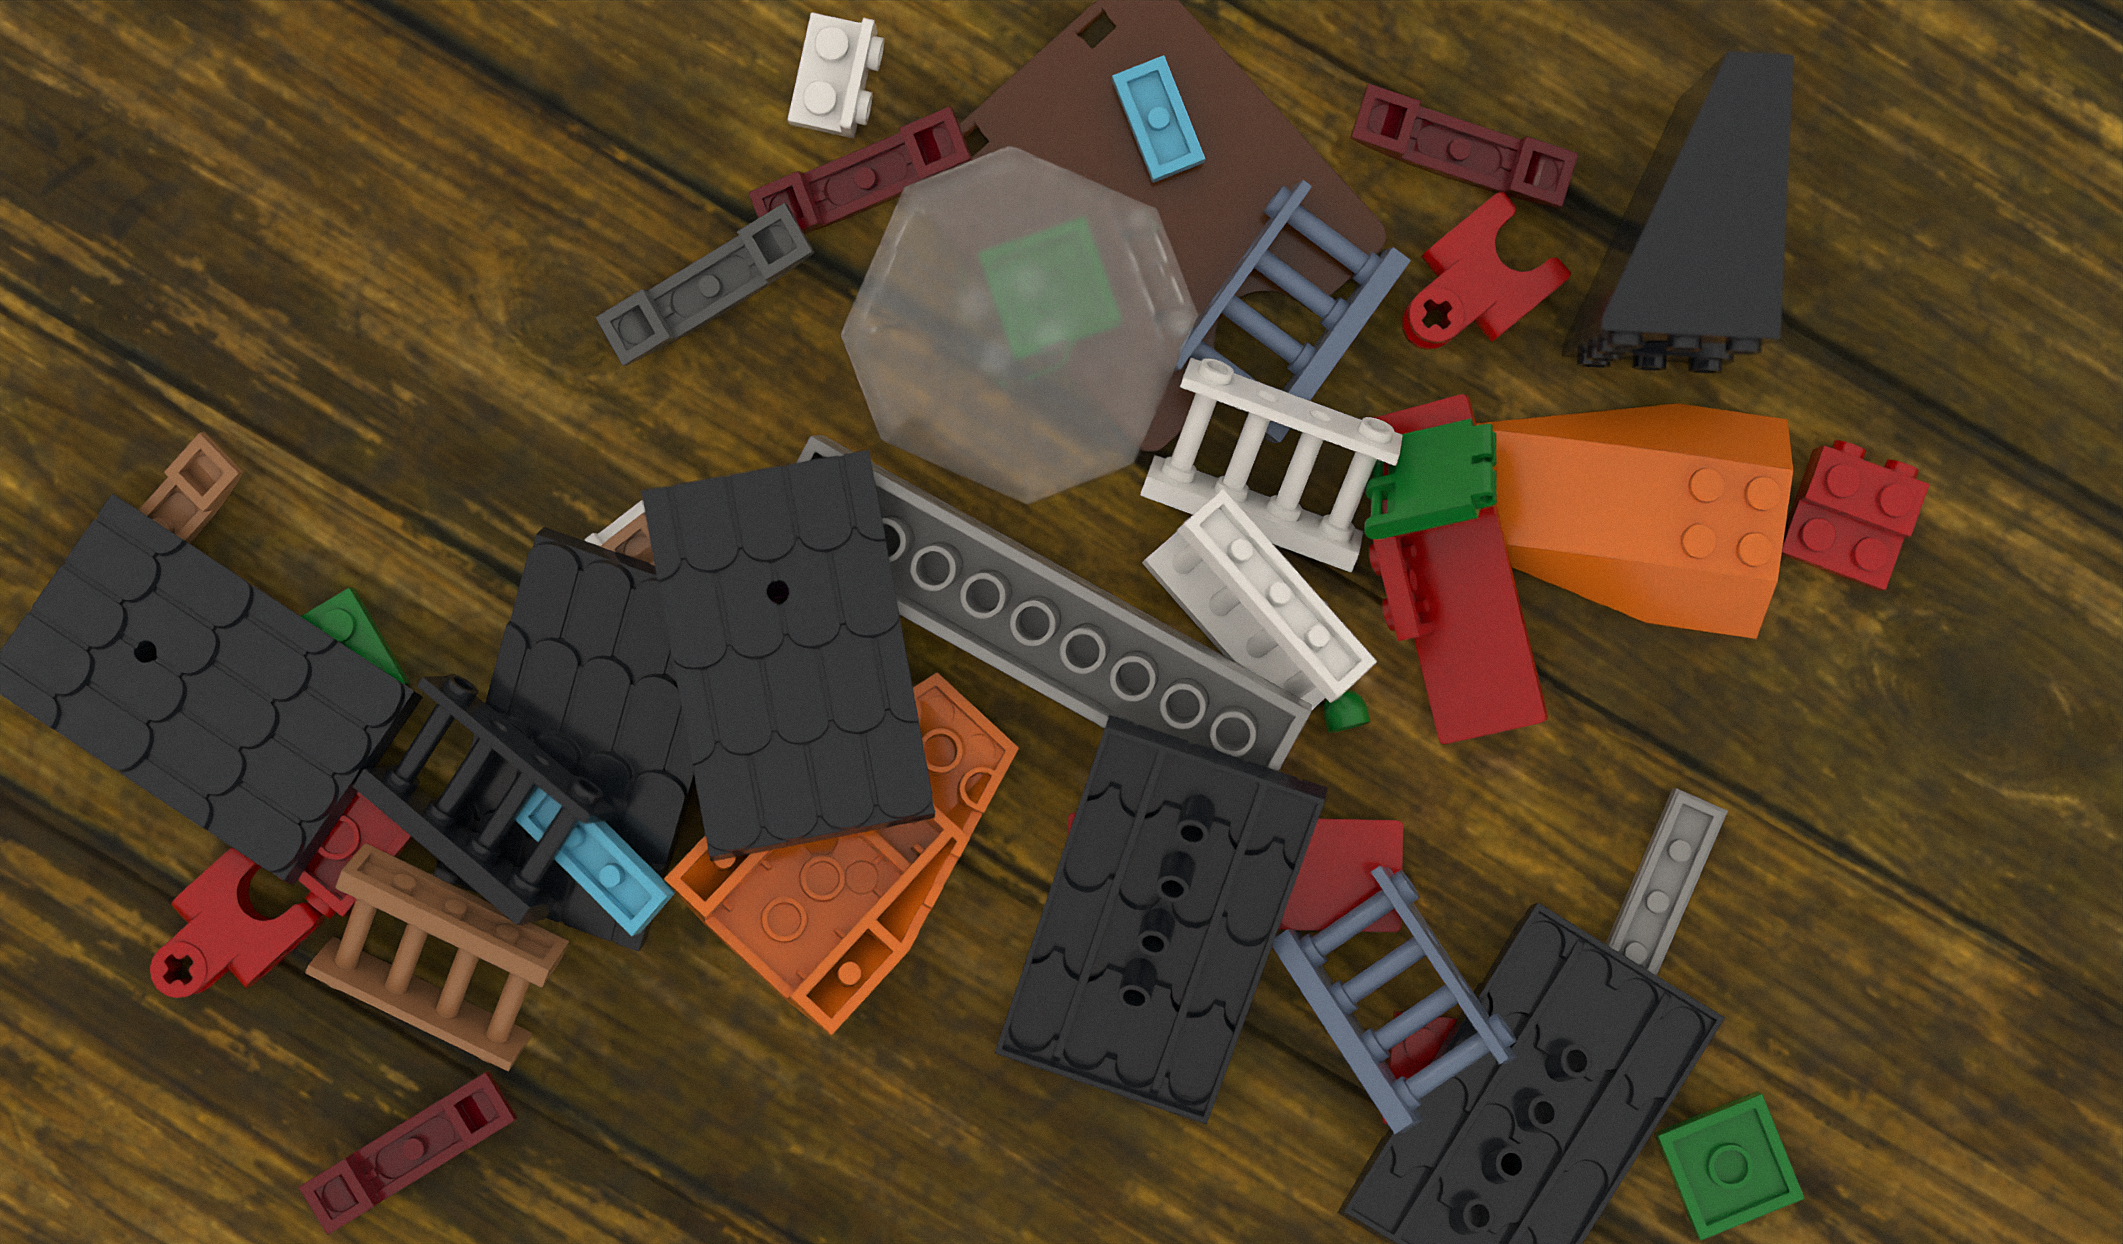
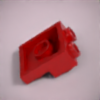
(1853, 514)
(358, 825)

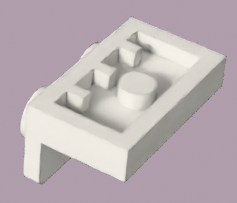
(834, 75)

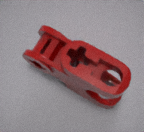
(1476, 283)
(227, 931)

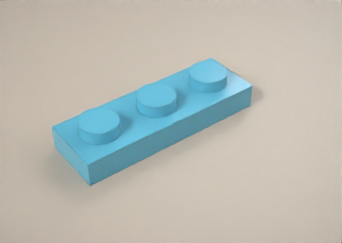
(602, 866)

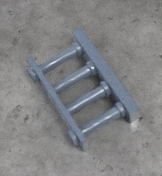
(1339, 317)
(1368, 1049)

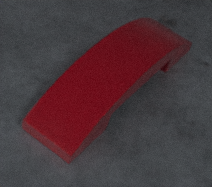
(1463, 150)
(869, 174)
(407, 1152)

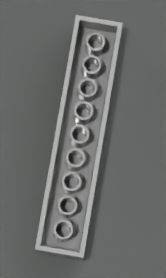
(1068, 632)

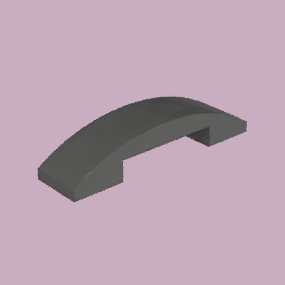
(706, 287)

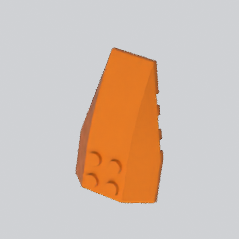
(1650, 510)
(845, 909)

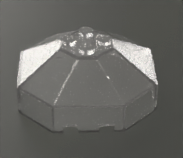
(1019, 325)

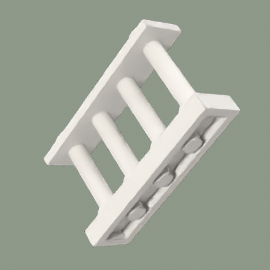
(1278, 517)
(1257, 604)

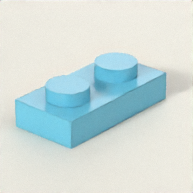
(1158, 119)

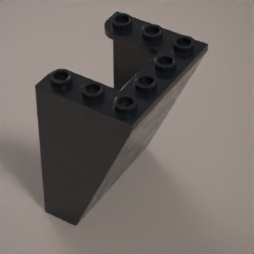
(1704, 233)

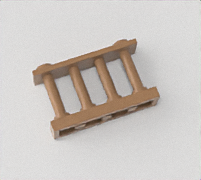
(455, 917)

